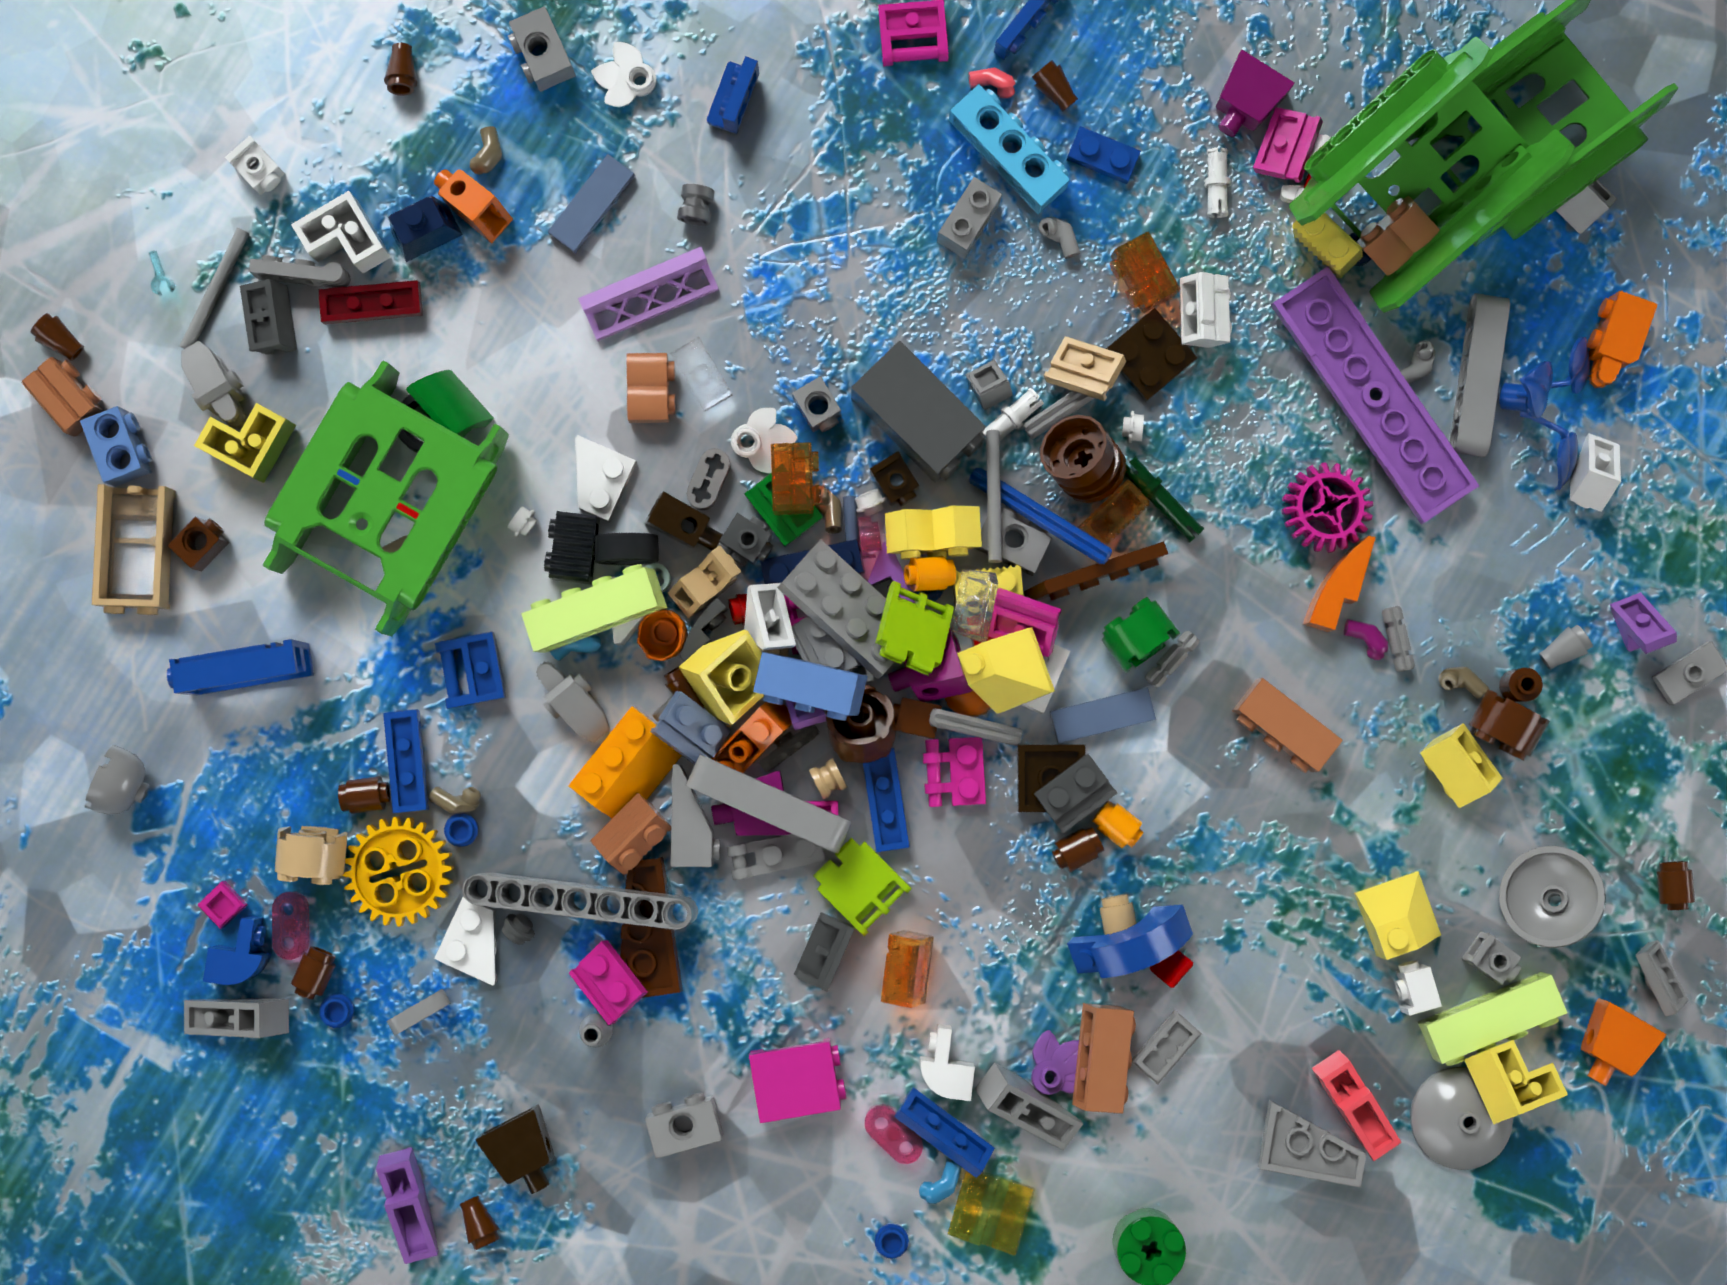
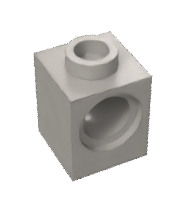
(817, 391)

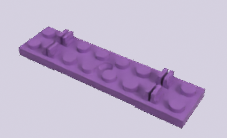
(1397, 425)

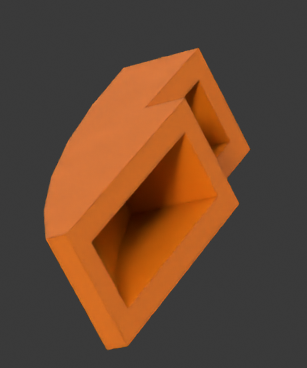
(1339, 586)

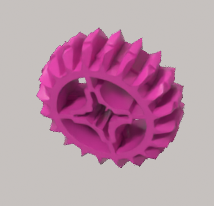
(1333, 520)

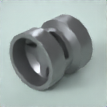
(695, 204)

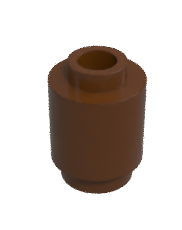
(1511, 686)
(364, 795)
(1077, 849)
(1675, 885)
(313, 972)

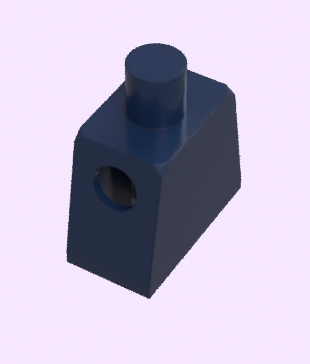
(423, 227)

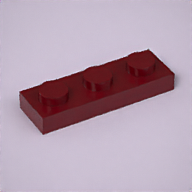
(370, 302)

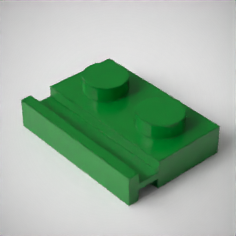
(785, 527)

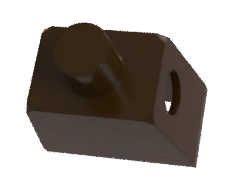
(667, 518)
(520, 1148)

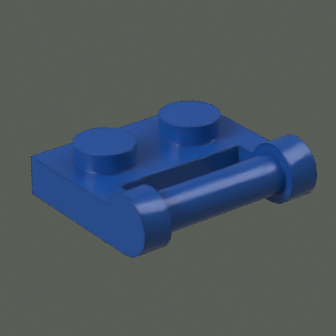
(481, 669)

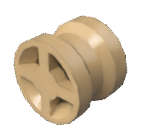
(828, 778)

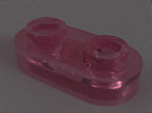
(869, 537)
(291, 925)
(893, 1134)

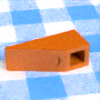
(754, 737)

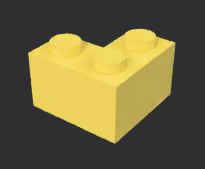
(251, 449)
(933, 531)
(1508, 1085)

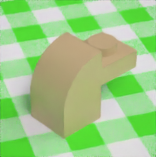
(705, 582)

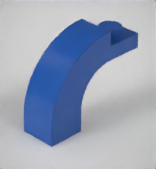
(1135, 948)

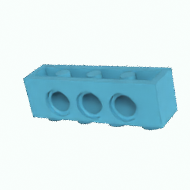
(1036, 191)

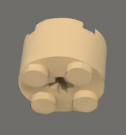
(311, 854)

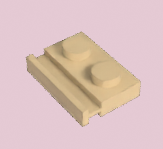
(1085, 368)

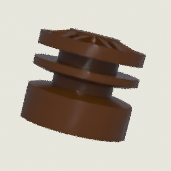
(1083, 458)

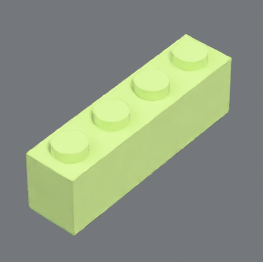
(593, 609)
(1492, 1018)

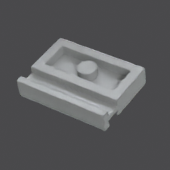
(820, 648)

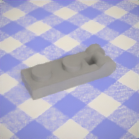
(300, 272)
(774, 855)

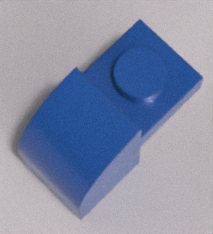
(235, 965)

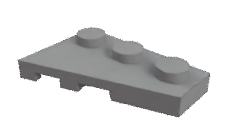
(1307, 1151)

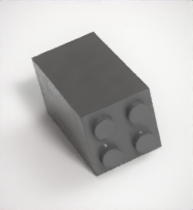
(918, 412)

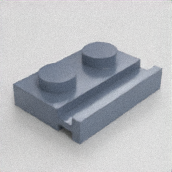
(690, 728)

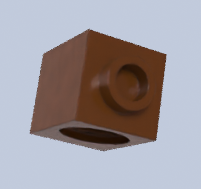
(184, 543)
(913, 717)

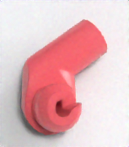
(994, 77)

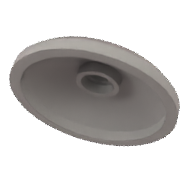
(1535, 880)
(1439, 1116)

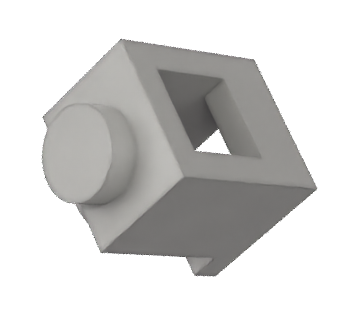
(1482, 955)

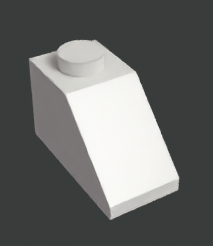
(1596, 473)

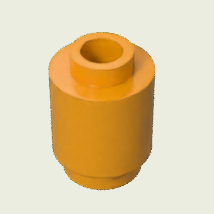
(930, 573)
(1118, 824)

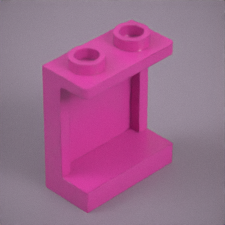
(796, 1080)

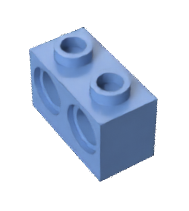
(109, 450)

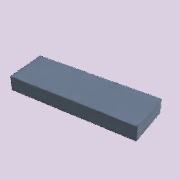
(591, 203)
(1102, 715)

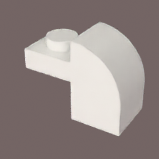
(945, 1076)

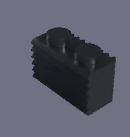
(572, 547)

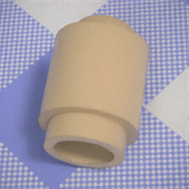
(1117, 913)

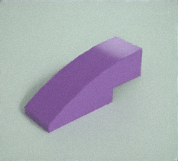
(407, 1205)

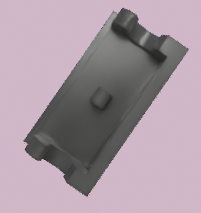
(268, 317)
(824, 951)

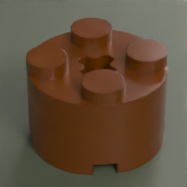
(1508, 723)
(867, 735)

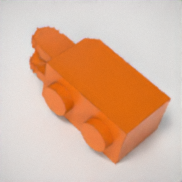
(1619, 336)

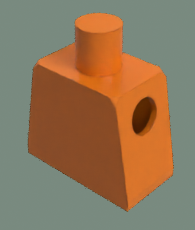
(473, 203)
(1618, 1041)

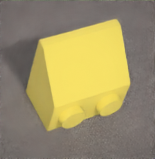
(725, 675)

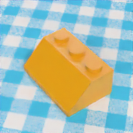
(625, 764)

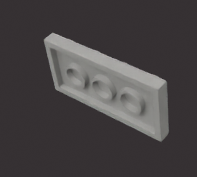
(839, 603)

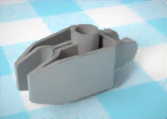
(214, 384)
(573, 702)

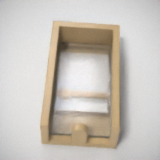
(132, 549)

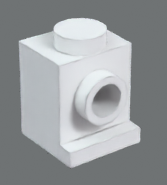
(247, 156)
(1416, 988)

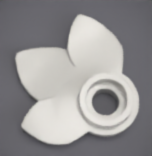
(620, 76)
(765, 432)

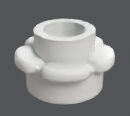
(1133, 427)
(870, 502)
(522, 522)

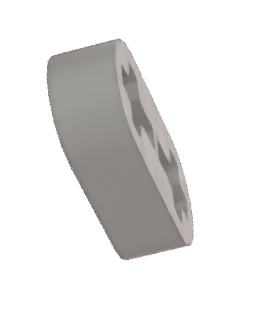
(701, 475)
(418, 1012)

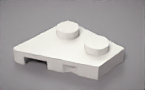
(600, 477)
(471, 942)

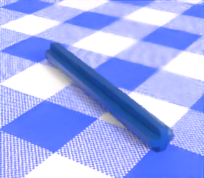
(1045, 519)

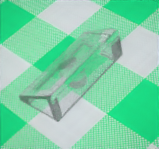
(975, 604)

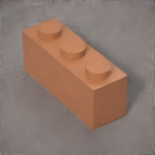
(1286, 726)
(1103, 1058)

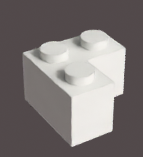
(340, 226)

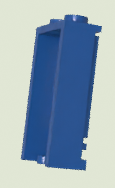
(240, 668)

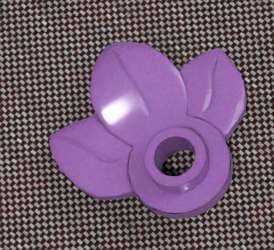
(1057, 1059)

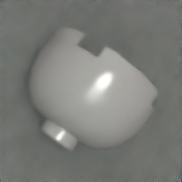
(117, 783)

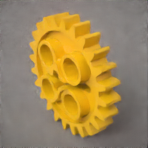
(389, 842)

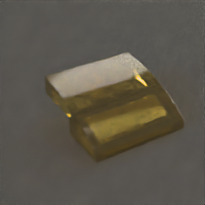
(991, 1211)

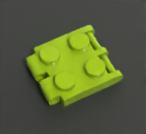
(913, 630)
(859, 884)

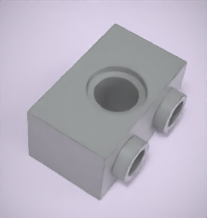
(537, 30)
(969, 217)
(1033, 546)
(668, 1139)

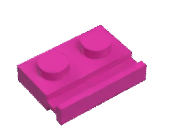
(1287, 144)
(1017, 612)
(608, 982)

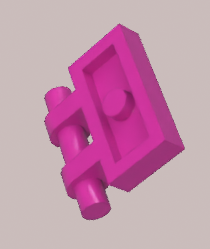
(966, 771)

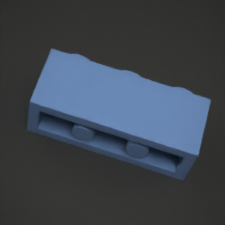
(809, 685)

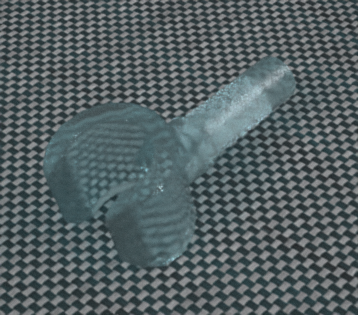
(159, 275)

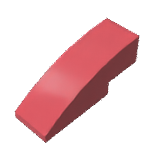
(1356, 1105)

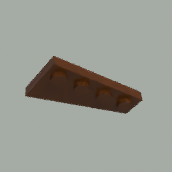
(1089, 576)
(646, 949)

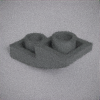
(710, 618)

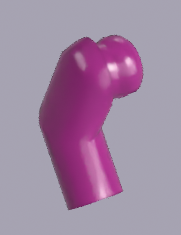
(1370, 634)

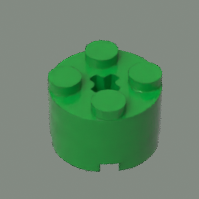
(1139, 634)
(1158, 1264)

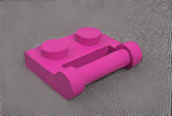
(913, 21)

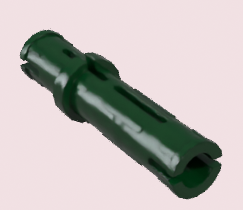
(1162, 499)

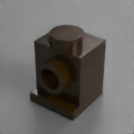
(895, 466)

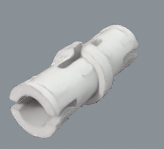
(1217, 183)
(1015, 414)

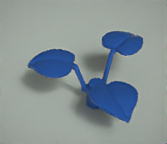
(1532, 399)

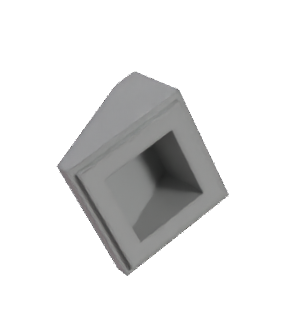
(989, 384)

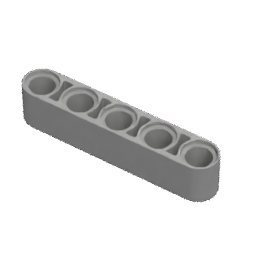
(1479, 374)
(768, 803)

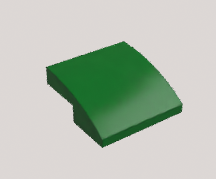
(449, 402)

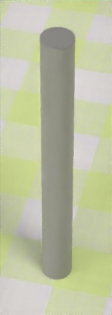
(215, 288)
(993, 496)

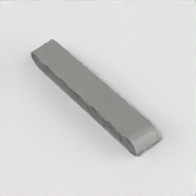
(564, 904)

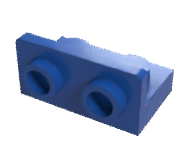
(733, 95)

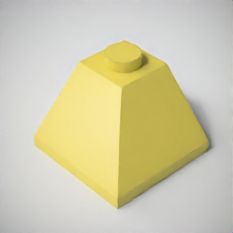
(1007, 670)
(1398, 916)

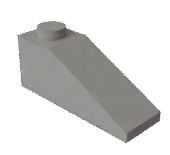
(690, 829)
(237, 1017)
(1024, 1106)

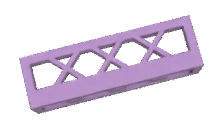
(642, 283)

